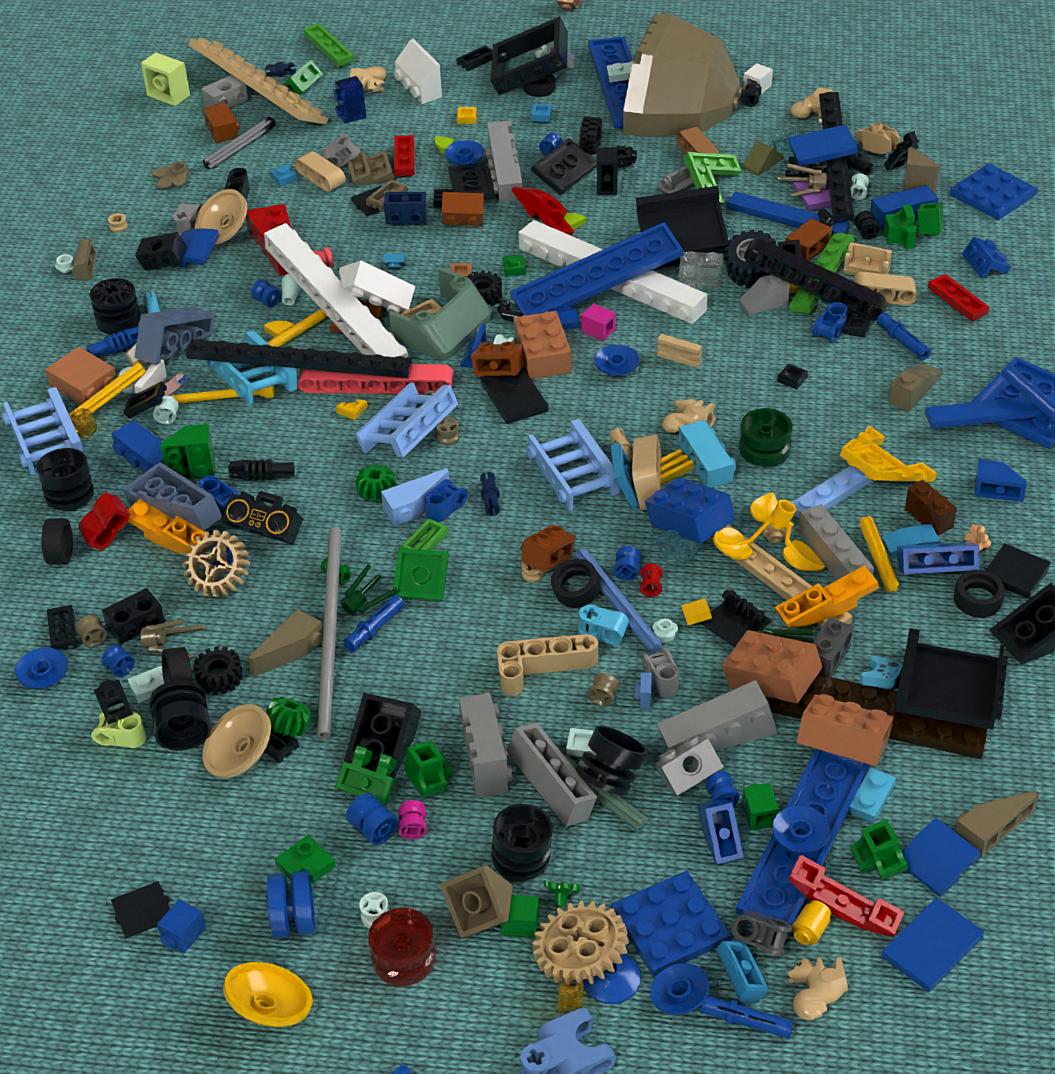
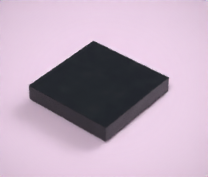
(1018, 570)

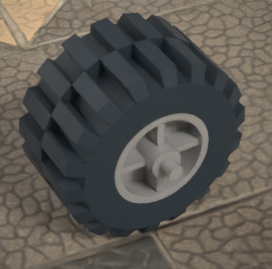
(736, 265)

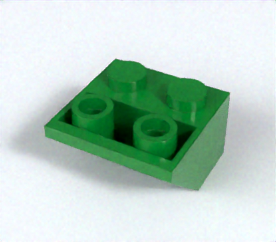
(190, 452)

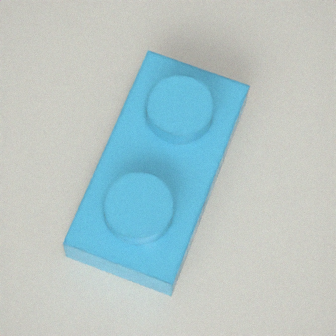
(872, 795)

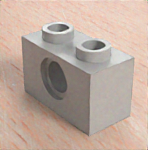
(226, 90)
(704, 764)

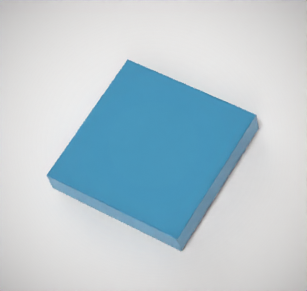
(623, 474)

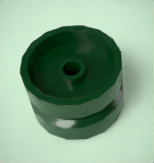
(765, 437)

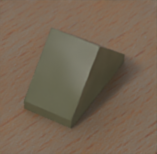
(761, 158)

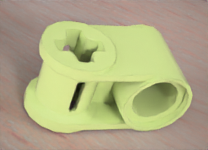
(124, 732)

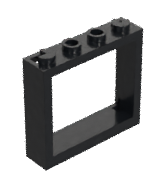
(524, 42)

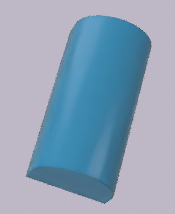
(742, 971)

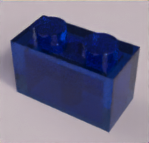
(350, 99)

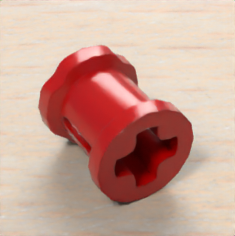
(649, 581)

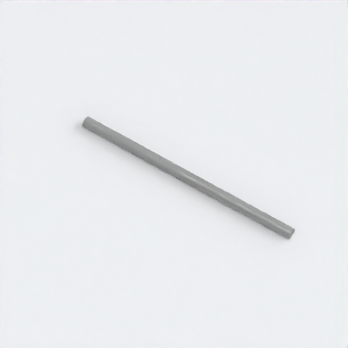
(329, 634)

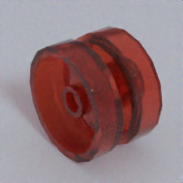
(402, 946)

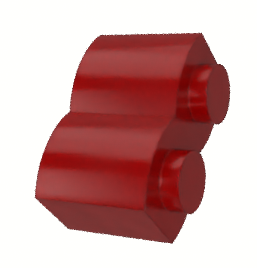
(104, 521)

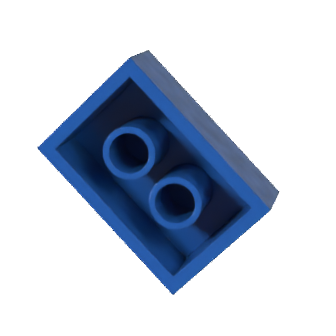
(690, 509)

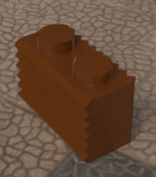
(930, 507)

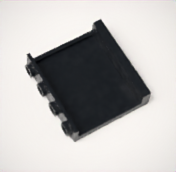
(690, 215)
(951, 684)

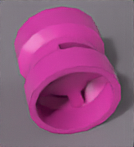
(412, 819)

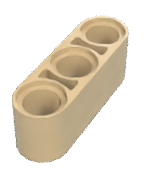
(320, 171)
(894, 288)

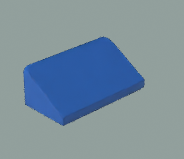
(476, 339)

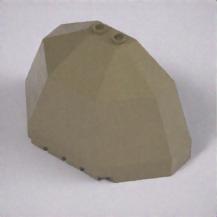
(679, 80)

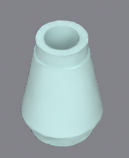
(290, 290)

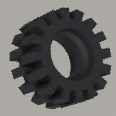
(590, 134)
(488, 286)
(218, 659)

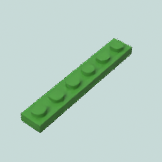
(829, 259)

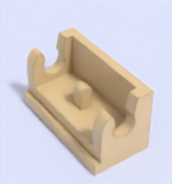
(867, 259)

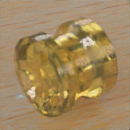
(83, 422)
(570, 997)

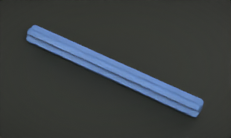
(622, 605)

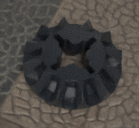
(625, 156)

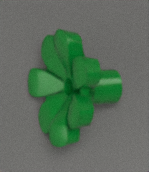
(561, 891)

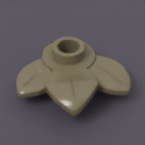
(171, 175)

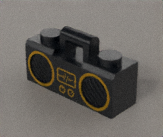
(254, 517)

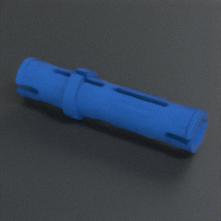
(897, 331)
(367, 629)
(782, 1026)

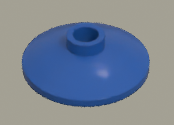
(464, 152)
(616, 360)
(41, 668)
(801, 820)
(678, 980)
(616, 986)

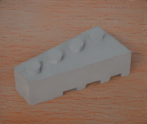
(503, 160)
(725, 720)
(484, 745)

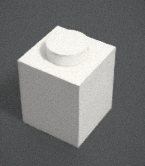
(760, 75)

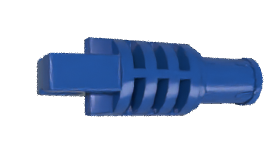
(115, 343)

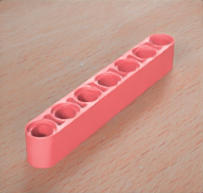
(424, 377)

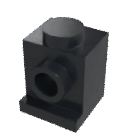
(110, 694)

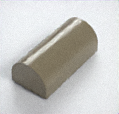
(84, 260)

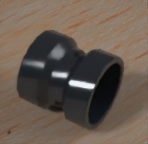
(867, 225)

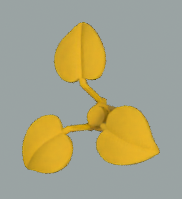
(779, 515)

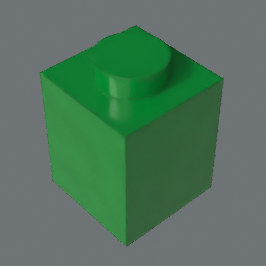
(930, 218)
(759, 806)
(522, 917)

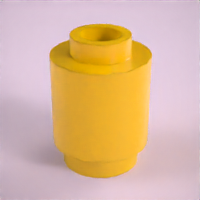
(811, 923)

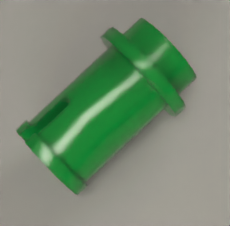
(344, 571)

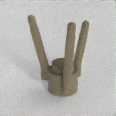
(816, 180)
(155, 635)

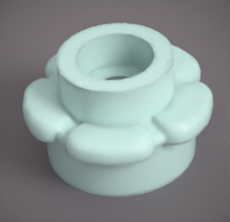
(64, 263)
(665, 630)

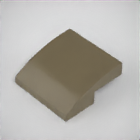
(371, 169)

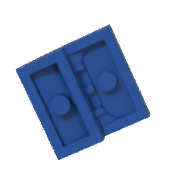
(199, 245)
(939, 856)

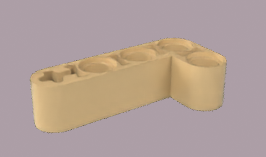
(646, 468)
(543, 656)

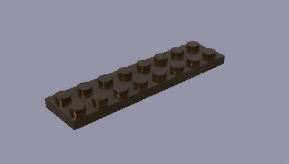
(906, 728)

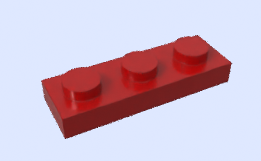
(404, 155)
(958, 297)

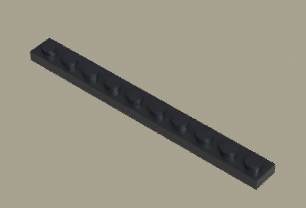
(836, 168)
(299, 358)

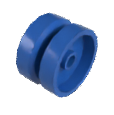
(286, 904)

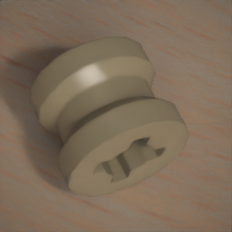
(448, 431)
(91, 631)
(603, 689)

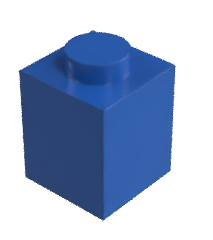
(181, 926)

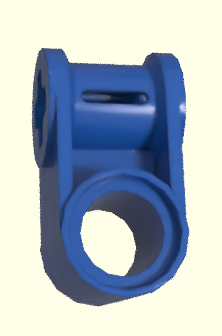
(831, 322)
(219, 490)
(444, 500)

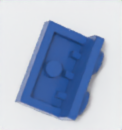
(984, 256)

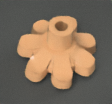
(978, 536)

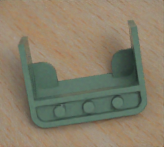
(451, 326)

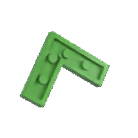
(705, 165)

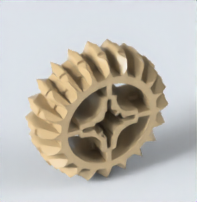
(213, 573)

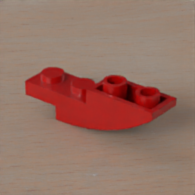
(544, 206)

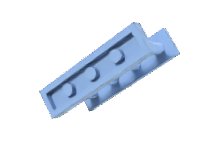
(59, 417)
(415, 428)
(588, 450)

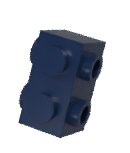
(405, 208)

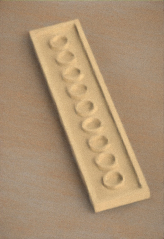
(259, 81)

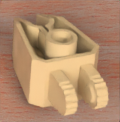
(878, 138)

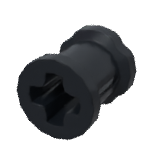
(752, 94)

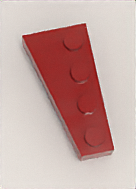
(263, 220)

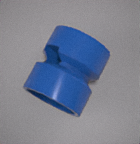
(372, 819)

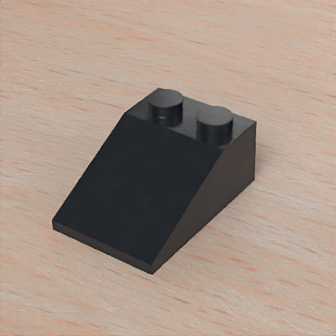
(1029, 628)
(384, 728)

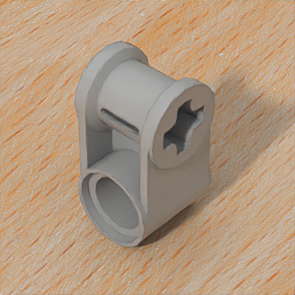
(340, 151)
(185, 217)
(664, 672)

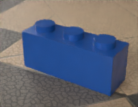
(893, 202)
(137, 446)
(938, 557)

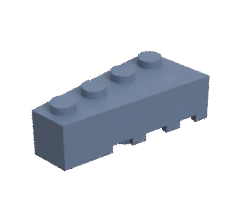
(170, 331)
(174, 496)

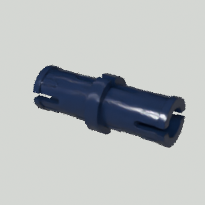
(280, 69)
(490, 493)

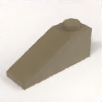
(913, 385)
(289, 642)
(993, 821)

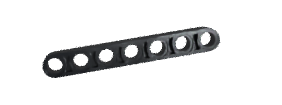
(810, 270)

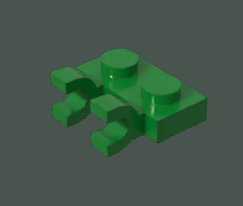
(358, 780)

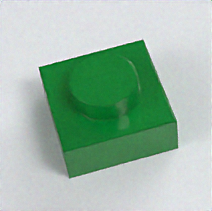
(514, 265)

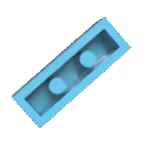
(708, 454)

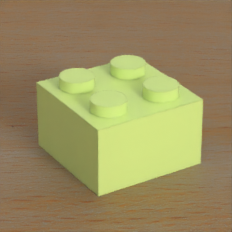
(165, 79)

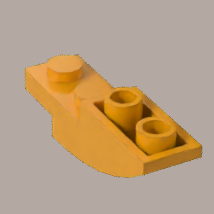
(163, 530)
(830, 601)

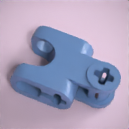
(562, 1052)

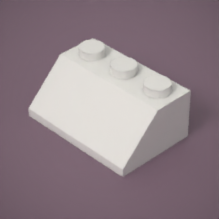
(419, 73)
(377, 286)

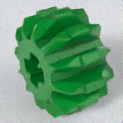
(373, 481)
(288, 716)

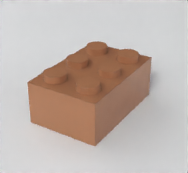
(543, 344)
(778, 664)
(845, 729)

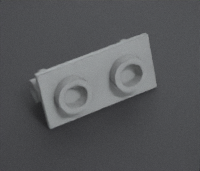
(676, 181)

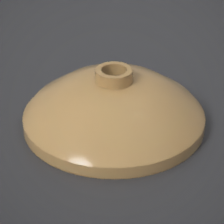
(224, 213)
(237, 741)

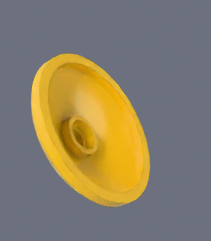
(267, 994)

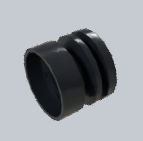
(115, 305)
(65, 478)
(180, 715)
(611, 760)
(521, 842)

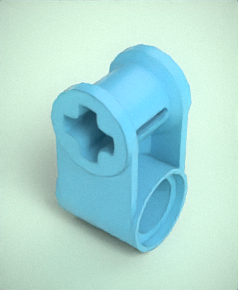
(604, 624)

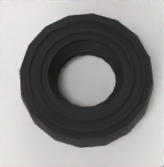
(541, 90)

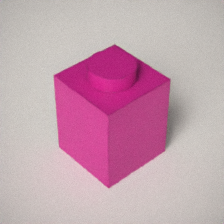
(598, 322)

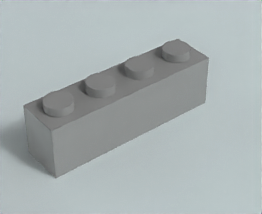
(830, 542)
(551, 774)

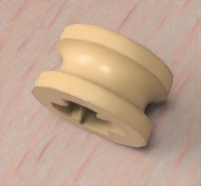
(117, 222)
(532, 575)

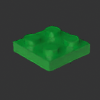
(421, 574)

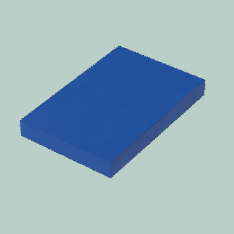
(822, 145)
(932, 944)

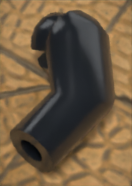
(826, 218)
(506, 312)

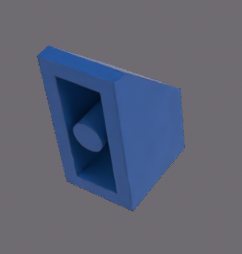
(998, 481)
(720, 830)

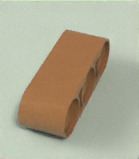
(694, 141)

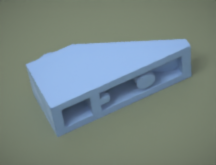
(408, 499)

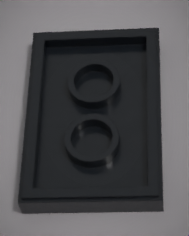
(564, 166)
(472, 180)
(514, 396)

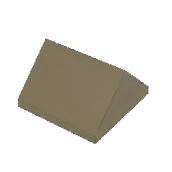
(920, 171)
(477, 900)

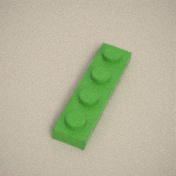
(328, 45)

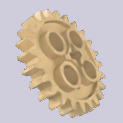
(580, 943)

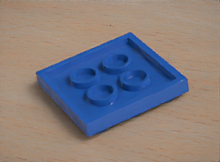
(993, 191)
(670, 922)

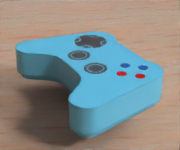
(885, 673)

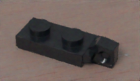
(899, 155)

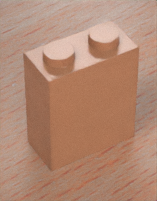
(80, 375)

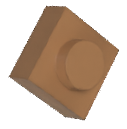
(461, 268)

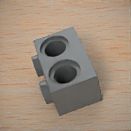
(832, 645)

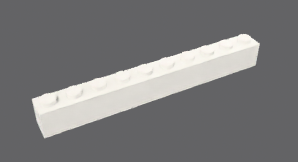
(647, 288)
(328, 293)

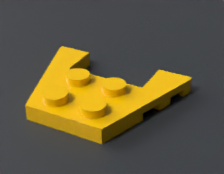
(879, 464)

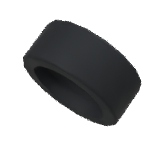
(57, 541)
(576, 598)
(979, 607)
(176, 664)

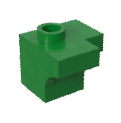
(901, 227)
(427, 769)
(879, 850)
(305, 856)

